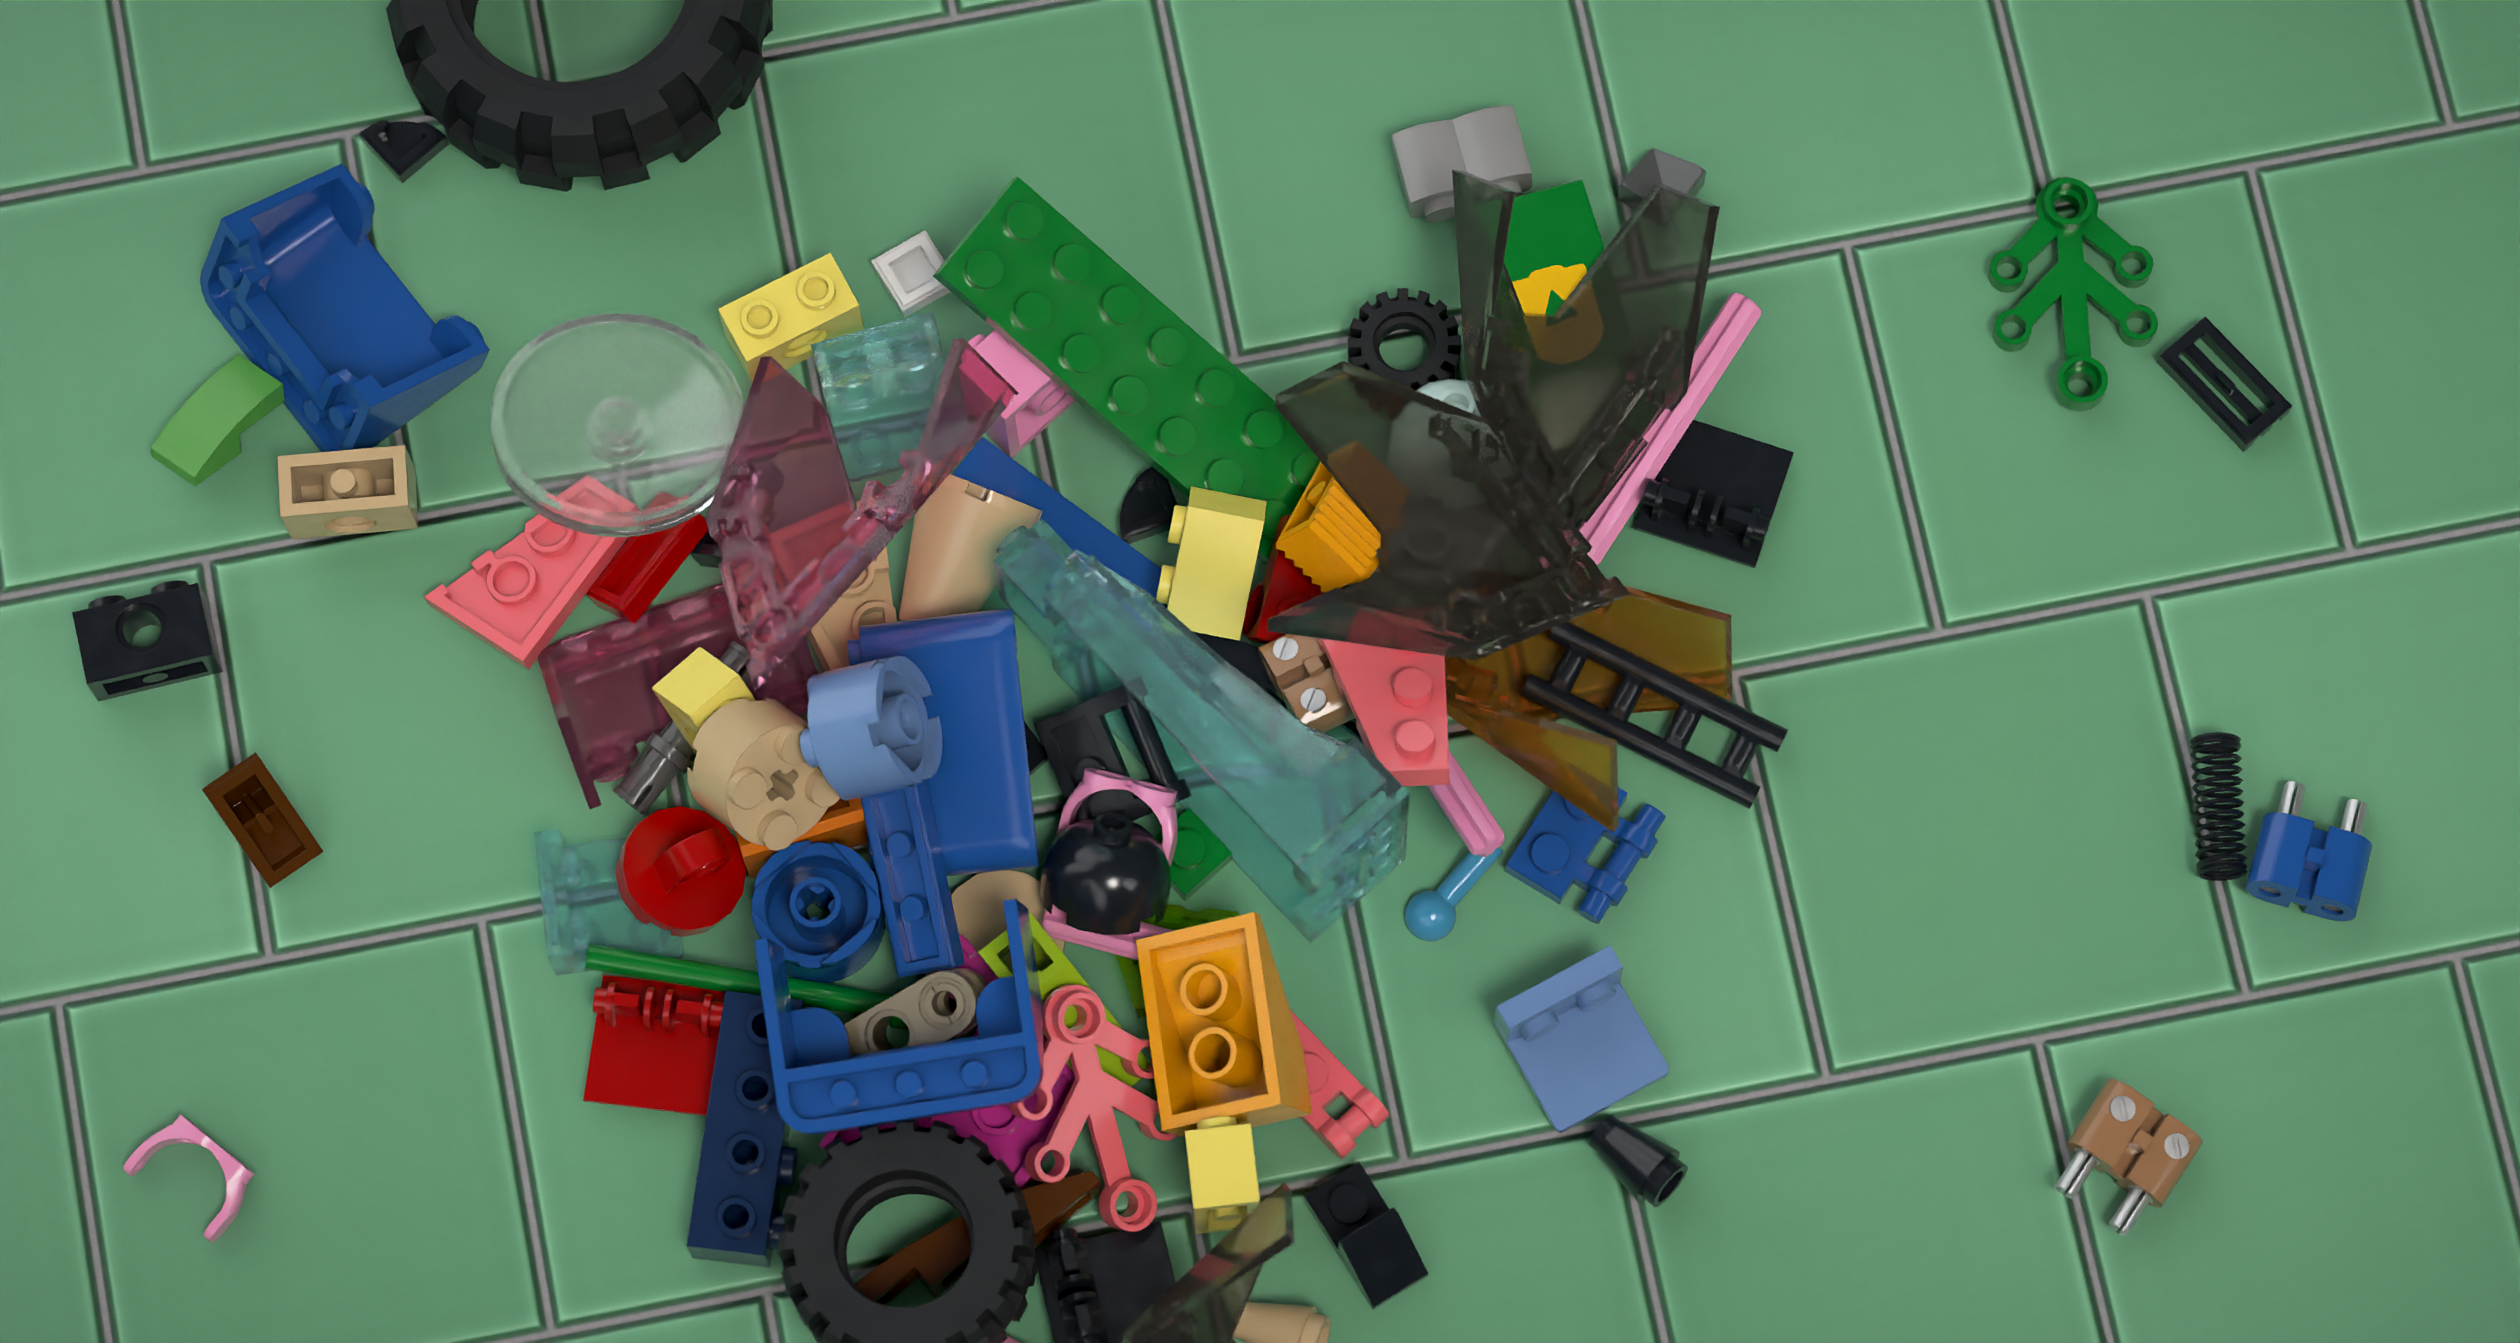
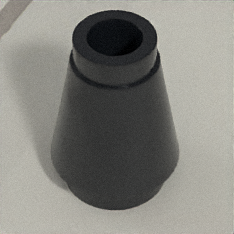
(1638, 1160)

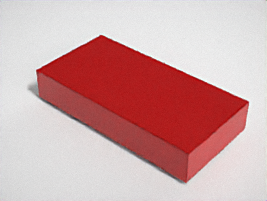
(645, 568)

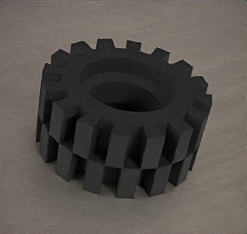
(1412, 314)

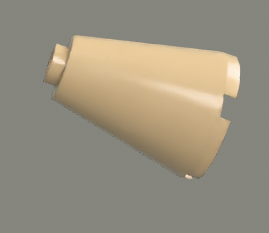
(955, 548)

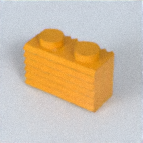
(1330, 535)

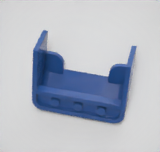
(831, 1091)

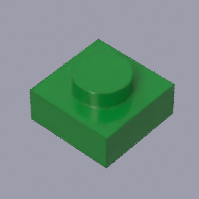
(1197, 855)

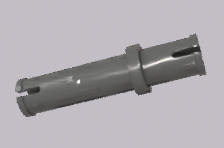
(669, 750)

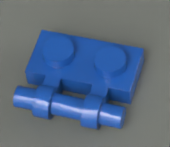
(1563, 840)

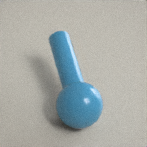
(1432, 912)

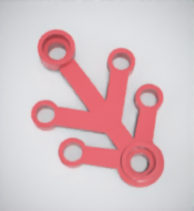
(1093, 1100)

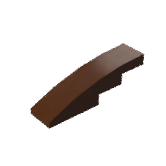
(945, 1253)

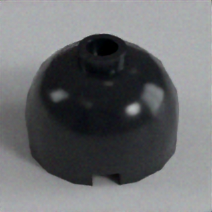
(1106, 875)

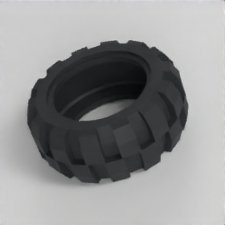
(589, 126)

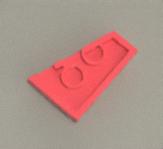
(526, 587)
(1396, 707)

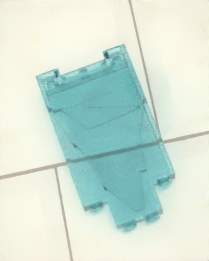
(1292, 804)

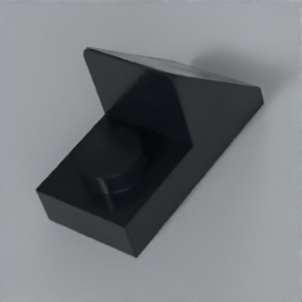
(1366, 1235)

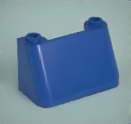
(331, 315)
(983, 775)

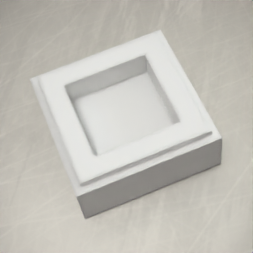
(909, 273)

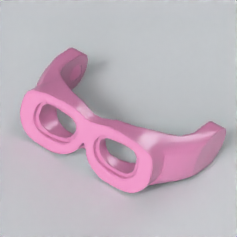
(1157, 797)
(235, 1173)

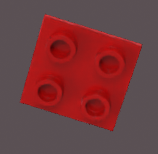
(653, 1045)

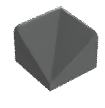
(1660, 169)

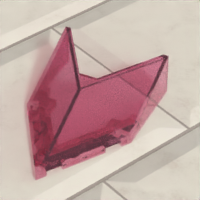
(789, 509)

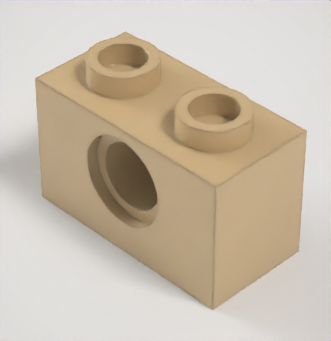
(347, 492)

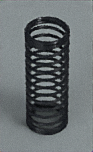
(2209, 867)

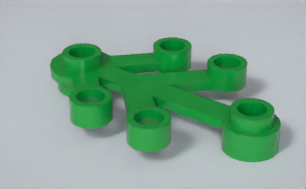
(2073, 283)

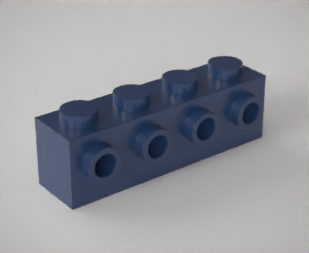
(743, 1145)

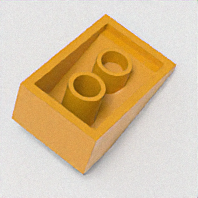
(1220, 1027)

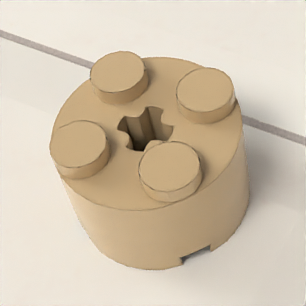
(755, 773)

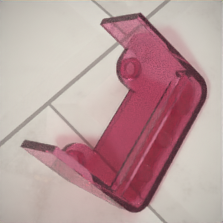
(607, 673)

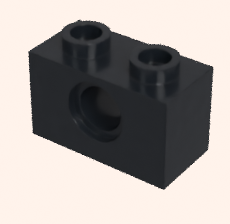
(181, 653)

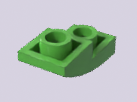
(209, 423)

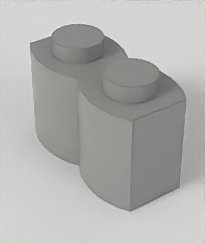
(1479, 142)

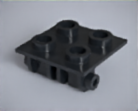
(1716, 493)
(1102, 1281)

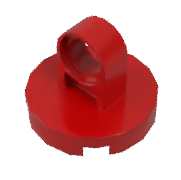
(681, 871)

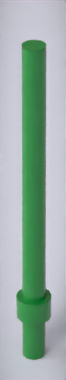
(731, 979)

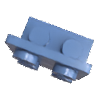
(1580, 1041)

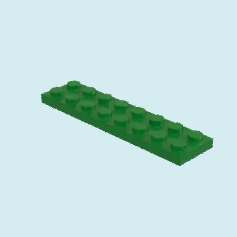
(1126, 356)

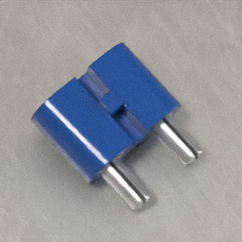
(2309, 864)

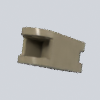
(924, 1010)

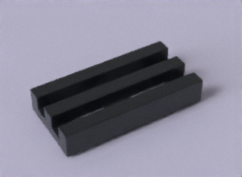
(2208, 400)

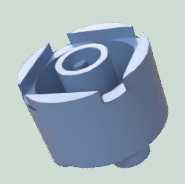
(871, 728)

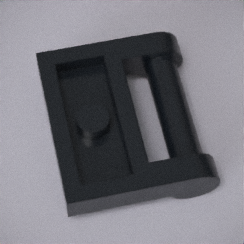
(1083, 740)

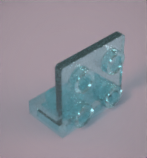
(880, 391)
(586, 906)

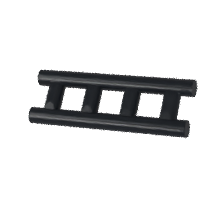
(1693, 704)

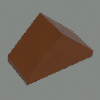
(262, 820)

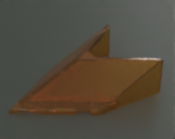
(1569, 760)

